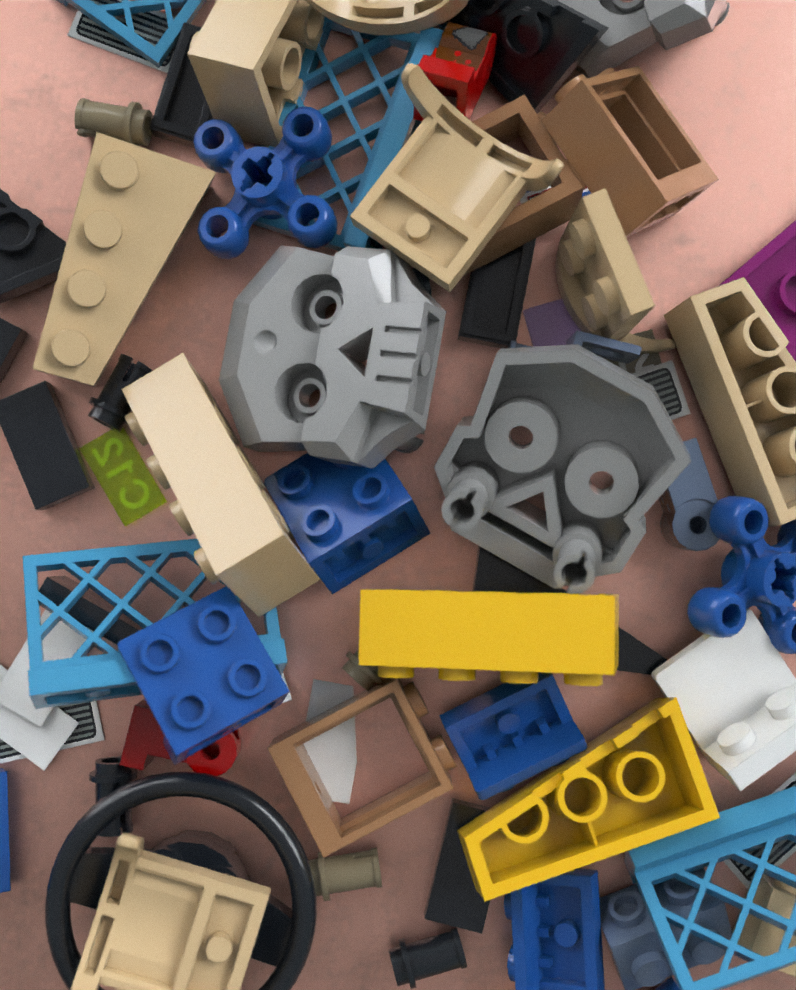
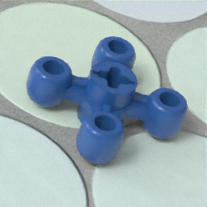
(224, 152)
(750, 576)

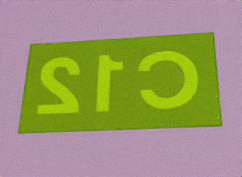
(123, 475)

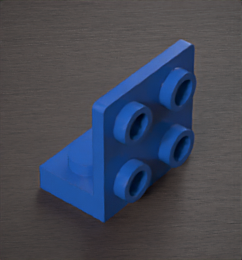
(345, 516)
(203, 673)

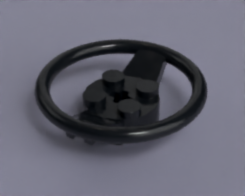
(82, 870)

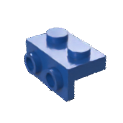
(513, 734)
(556, 933)

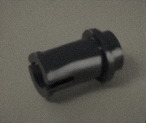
(111, 404)
(107, 778)
(427, 957)

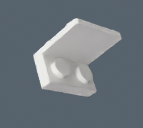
(735, 701)

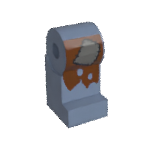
(688, 505)

